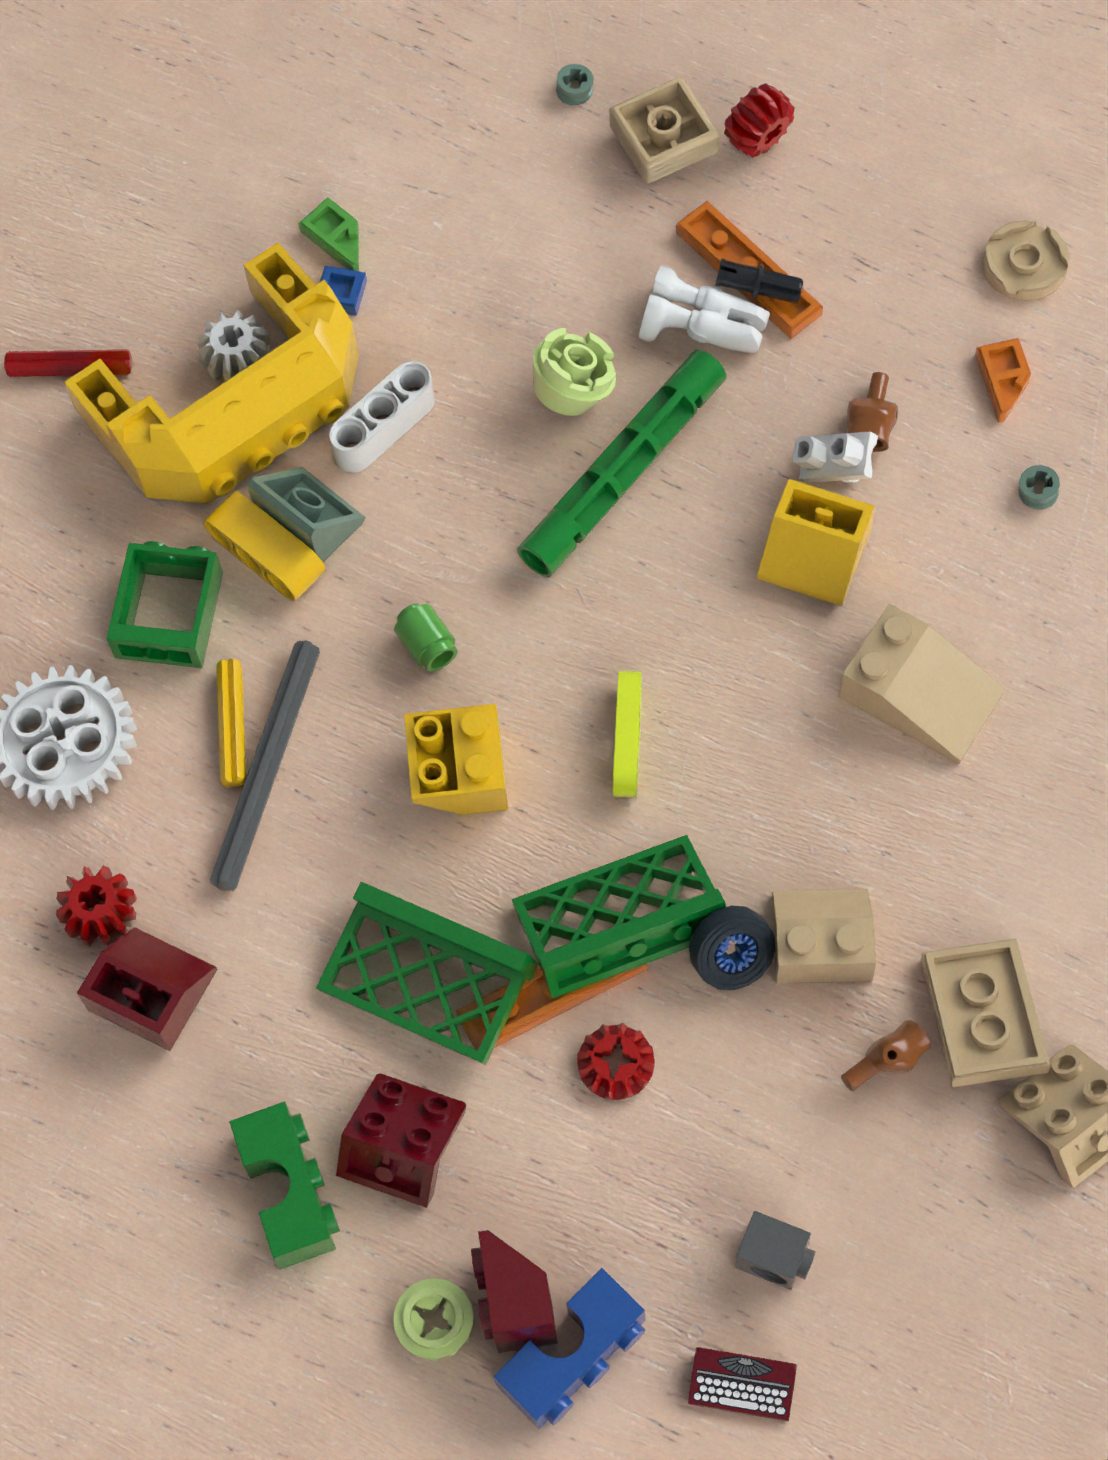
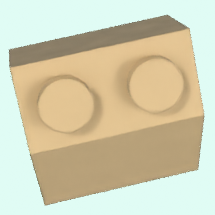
(823, 936)

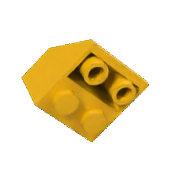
(816, 542)
(456, 759)

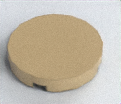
(1025, 260)

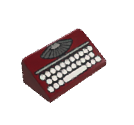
(742, 1384)

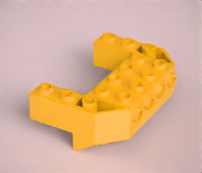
(248, 416)

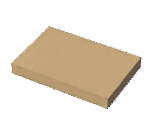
(984, 1013)

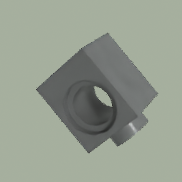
(775, 1251)

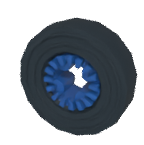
(753, 948)

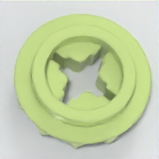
(428, 1296)

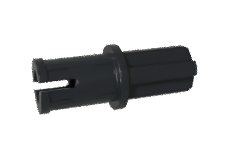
(759, 281)

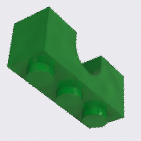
(299, 1224)

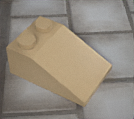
(920, 684)

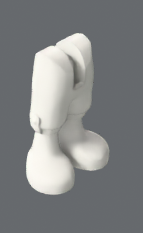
(717, 318)

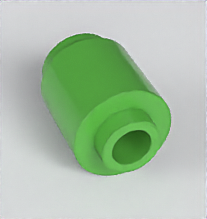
(425, 636)

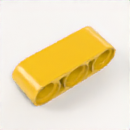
(264, 546)

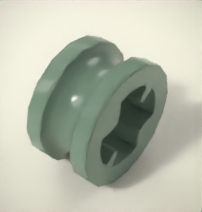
(570, 95)
(1050, 491)

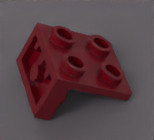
(398, 1139)

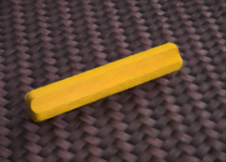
(231, 723)

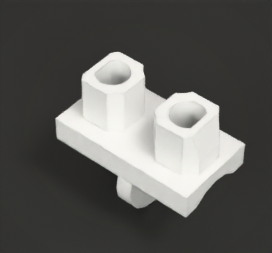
(835, 457)

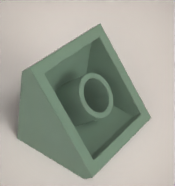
(306, 509)

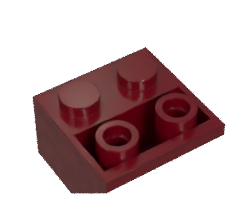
(146, 986)
(517, 1296)

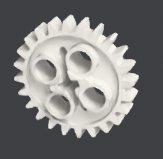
(76, 770)

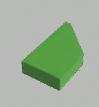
(333, 232)

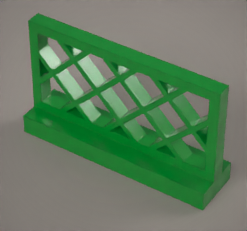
(439, 933)
(632, 939)

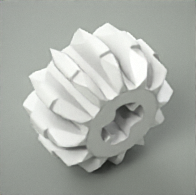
(232, 345)

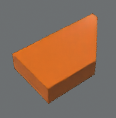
(1004, 374)

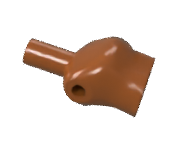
(873, 413)
(891, 1053)

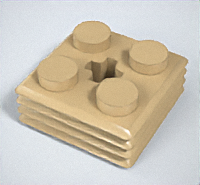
(664, 129)

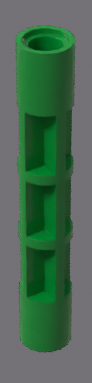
(621, 463)

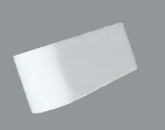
(386, 398)

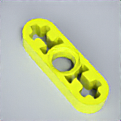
(627, 734)

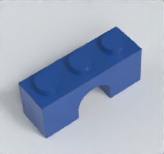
(544, 1384)

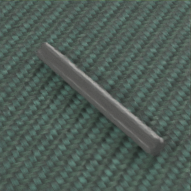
(264, 766)

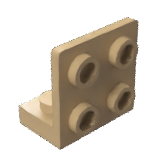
(1066, 1112)

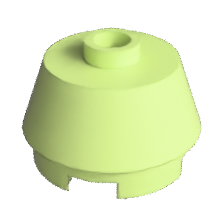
(572, 372)

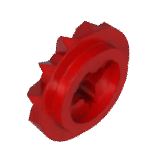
(630, 1077)

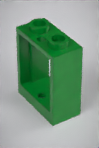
(159, 644)

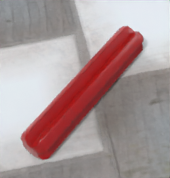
(64, 362)

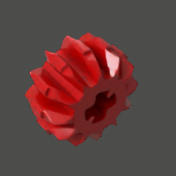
(759, 120)
(89, 893)

